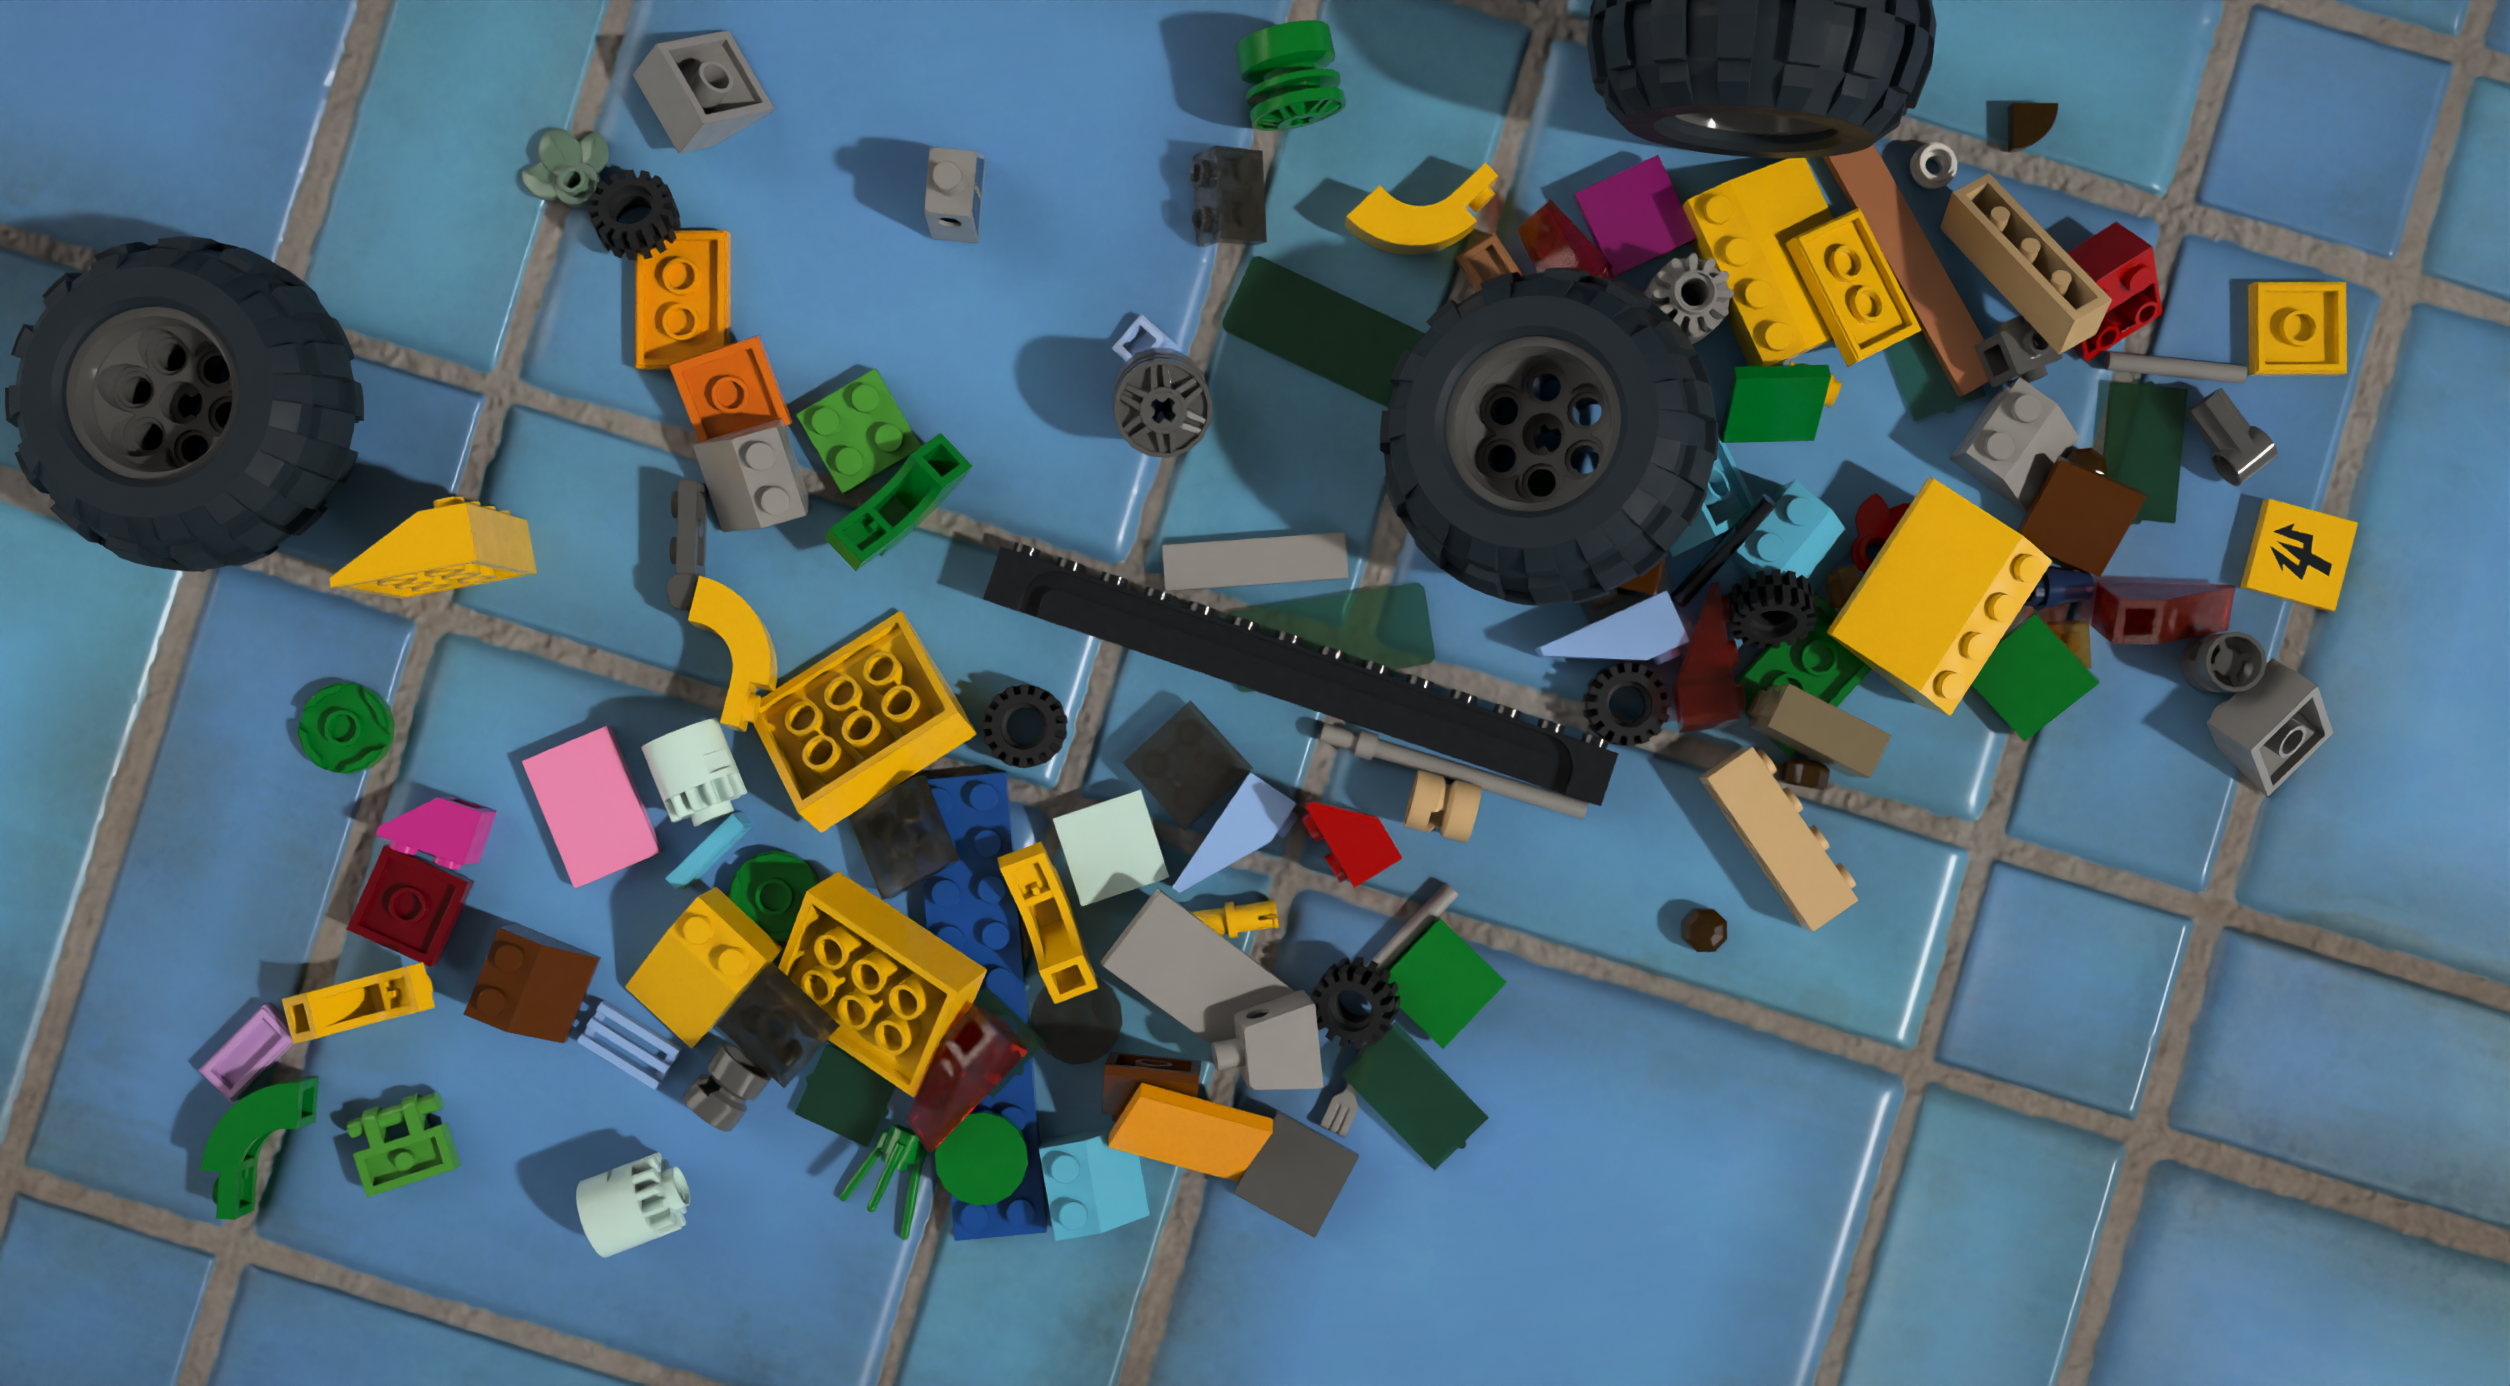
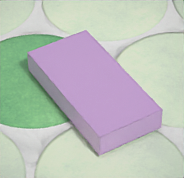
(249, 1053)

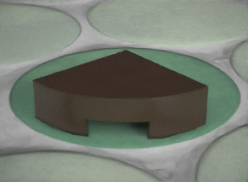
(2029, 123)

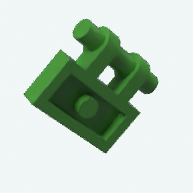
(407, 1158)

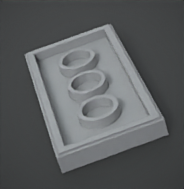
(1190, 969)

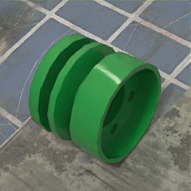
(1290, 75)

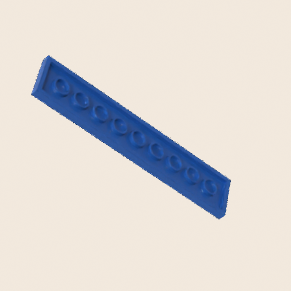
(979, 917)

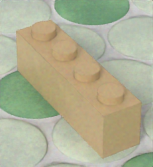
(2025, 263)
(1779, 838)

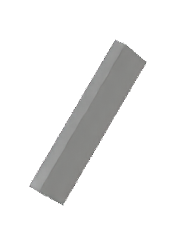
(1255, 561)

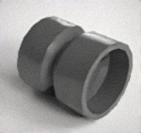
(2223, 662)
(722, 1093)

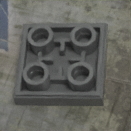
(1297, 1174)

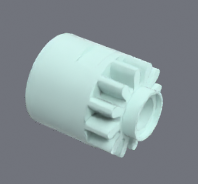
(695, 772)
(632, 1204)

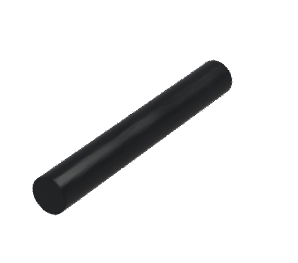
(1723, 550)

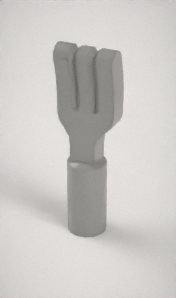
(1341, 1109)

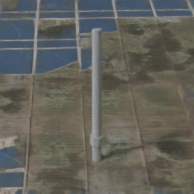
(1367, 745)

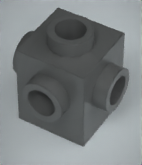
(2015, 353)

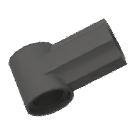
(2236, 446)

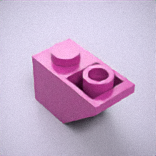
(442, 827)

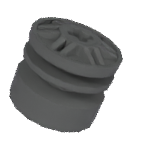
(1161, 375)

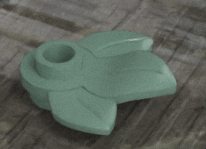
(564, 164)

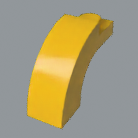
(1421, 229)
(750, 645)
(1049, 922)
(358, 1002)

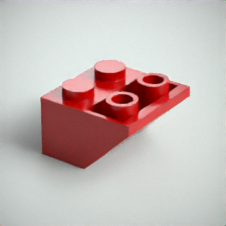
(2127, 273)
(1355, 838)

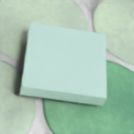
(1111, 847)

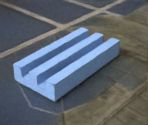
(618, 1059)

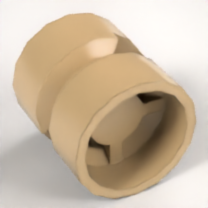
(1442, 806)

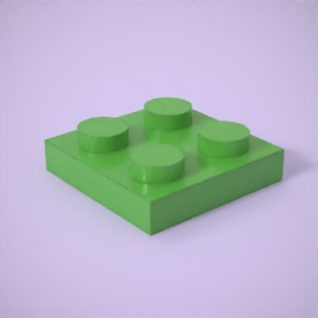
(859, 431)

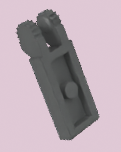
(689, 547)

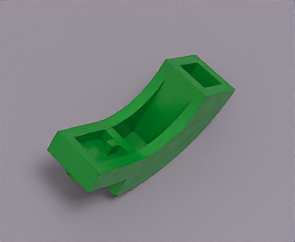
(900, 504)
(241, 1134)

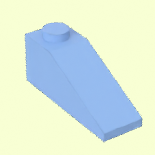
(1631, 634)
(1244, 826)

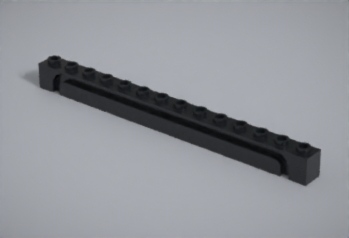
(1300, 675)

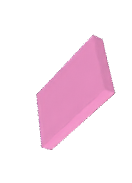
(592, 806)

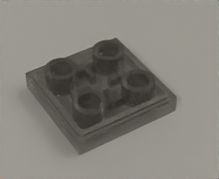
(1187, 765)

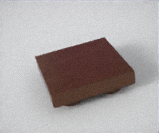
(2080, 516)

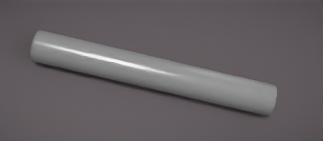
(2175, 367)
(1414, 927)

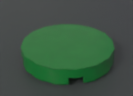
(346, 728)
(772, 890)
(982, 1158)

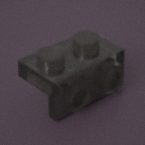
(1228, 196)

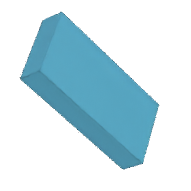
(710, 851)

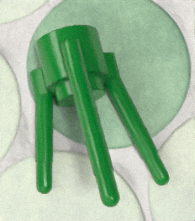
(900, 1149)

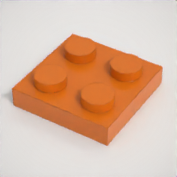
(730, 389)

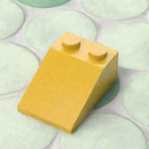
(702, 966)

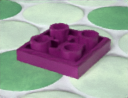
(1635, 216)

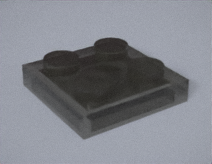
(903, 837)
(778, 1025)

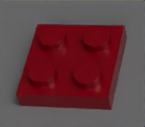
(410, 905)

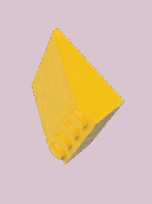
(1746, 233)
(442, 551)
(1939, 597)
(860, 722)
(878, 978)

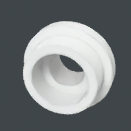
(1945, 159)

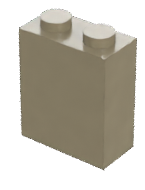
(1818, 730)

